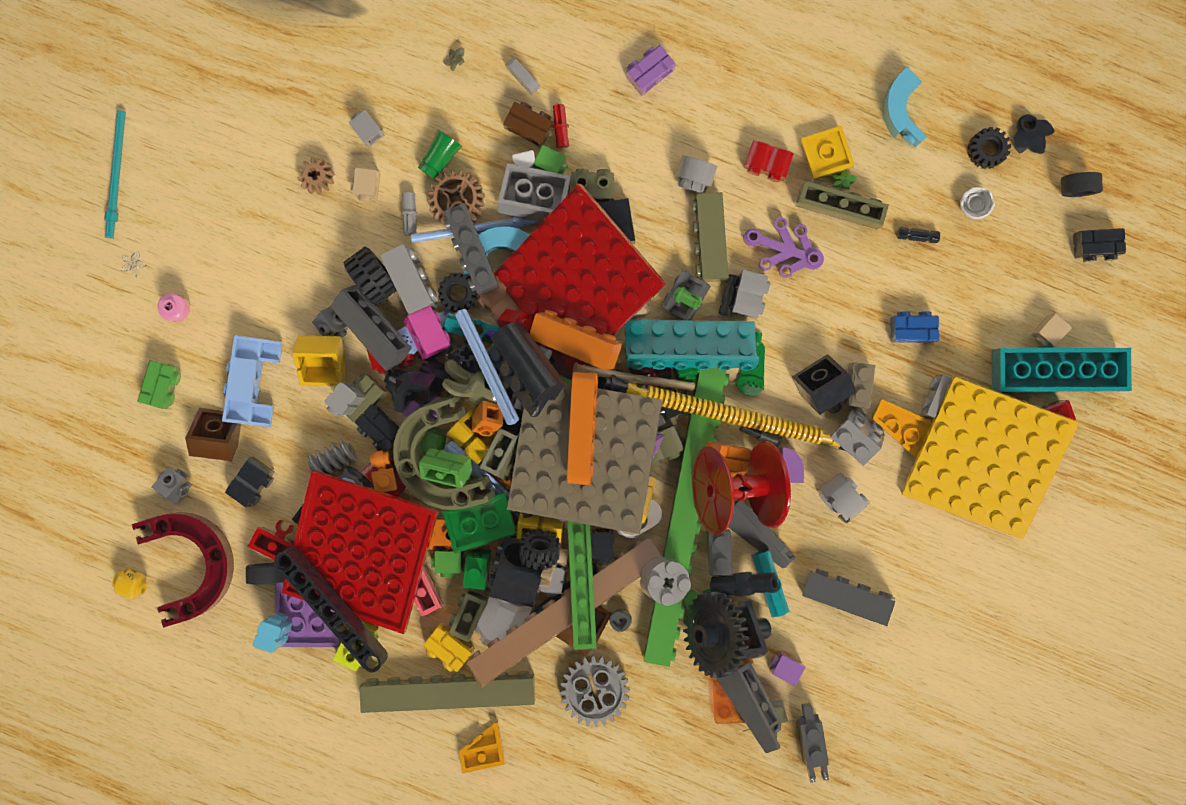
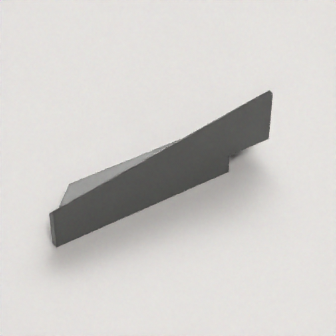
(753, 705)

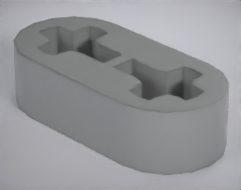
(522, 76)

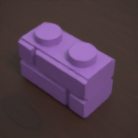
(650, 69)

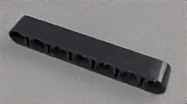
(321, 604)

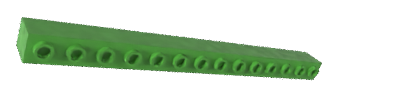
(684, 519)

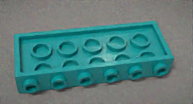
(690, 344)

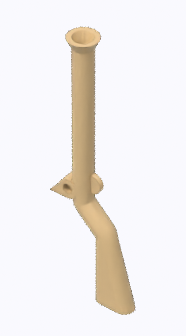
(637, 379)

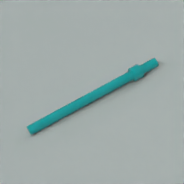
(111, 215)

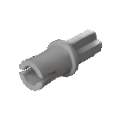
(409, 213)

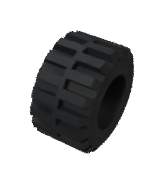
(370, 275)

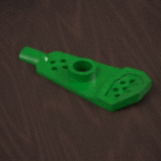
(756, 374)

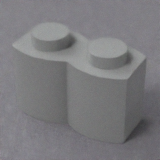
(750, 294)

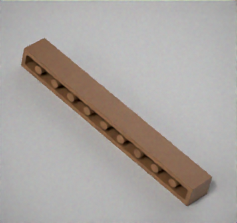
(558, 615)

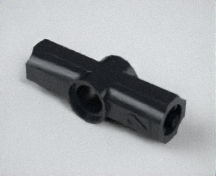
(744, 583)

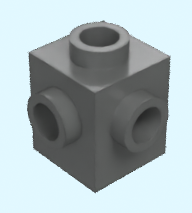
(330, 324)
(172, 484)

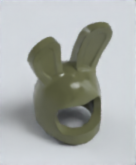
(473, 385)

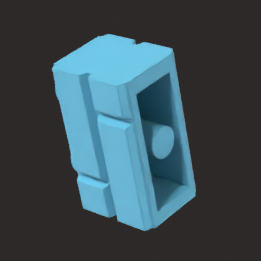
(273, 632)

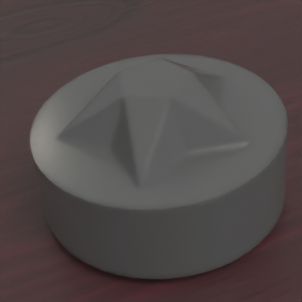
(620, 620)

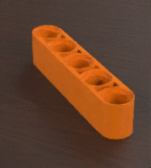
(582, 428)

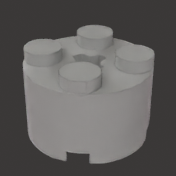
(842, 497)
(655, 587)

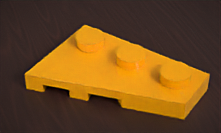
(902, 425)

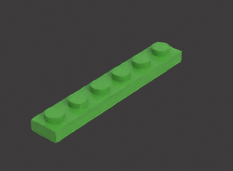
(581, 586)

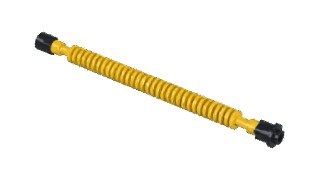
(724, 412)

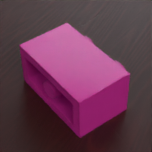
(427, 332)

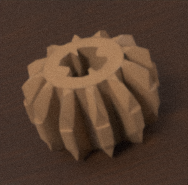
(310, 170)

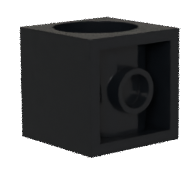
(512, 578)

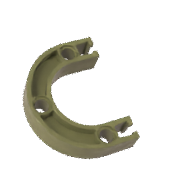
(409, 449)

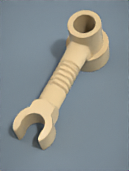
(547, 573)

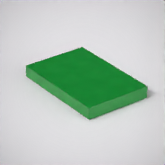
(480, 524)

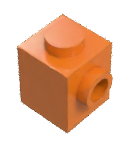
(487, 419)

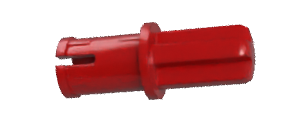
(560, 126)

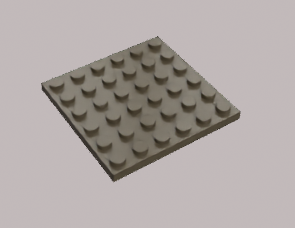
(621, 463)

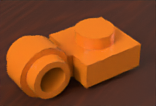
(384, 479)

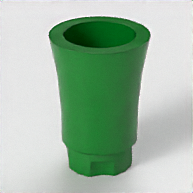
(439, 154)

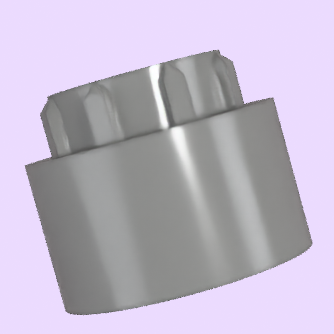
(695, 174)

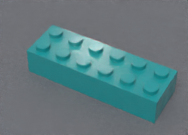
(1061, 370)

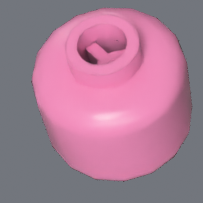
(173, 307)

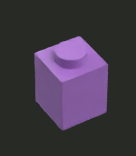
(786, 668)

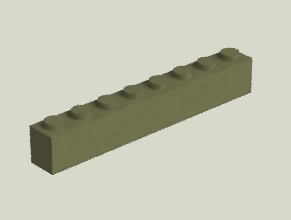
(446, 693)

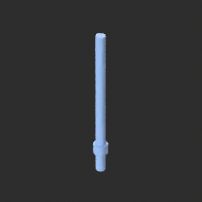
(516, 222)

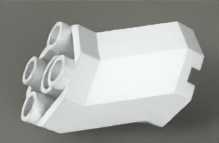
(499, 617)

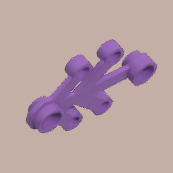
(786, 248)

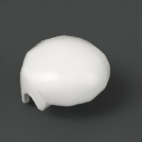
(977, 203)

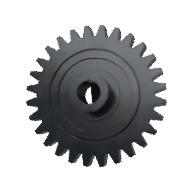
(718, 631)

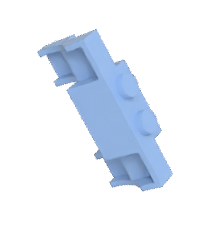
(245, 378)

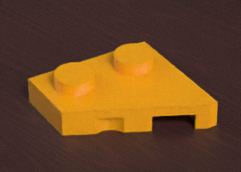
(483, 751)

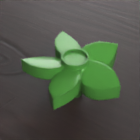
(844, 180)

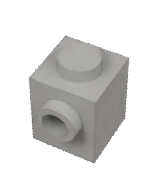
(366, 128)

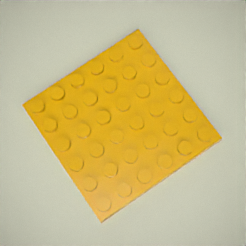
(989, 457)

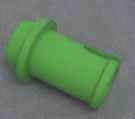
(687, 298)

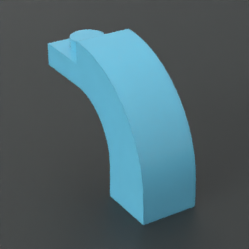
(895, 109)
(501, 238)

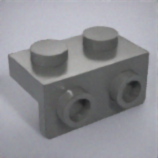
(692, 285)

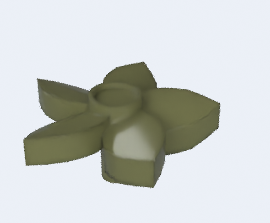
(455, 58)

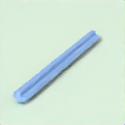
(487, 367)

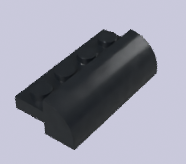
(525, 367)

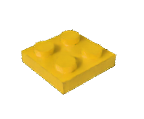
(827, 152)

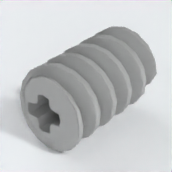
(333, 458)

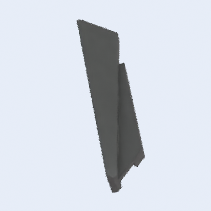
(747, 526)

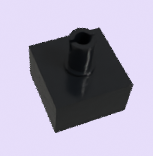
(824, 385)

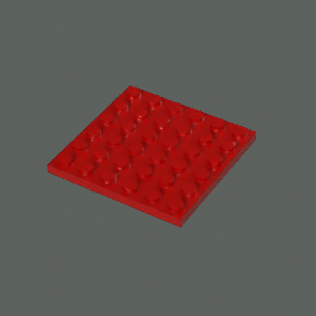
(580, 269)
(365, 547)

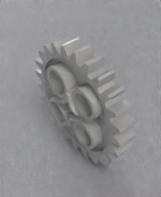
(613, 684)

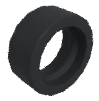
(263, 574)

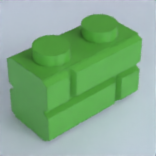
(159, 385)
(445, 468)

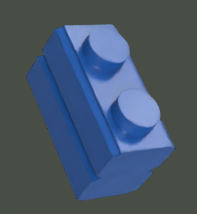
(914, 328)

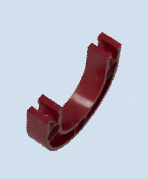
(218, 571)

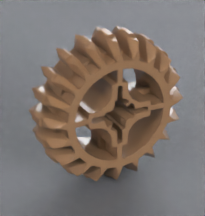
(440, 189)

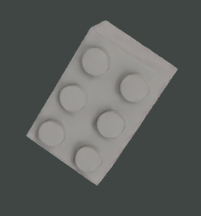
(531, 192)
(409, 279)

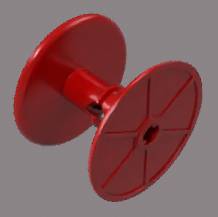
(764, 485)

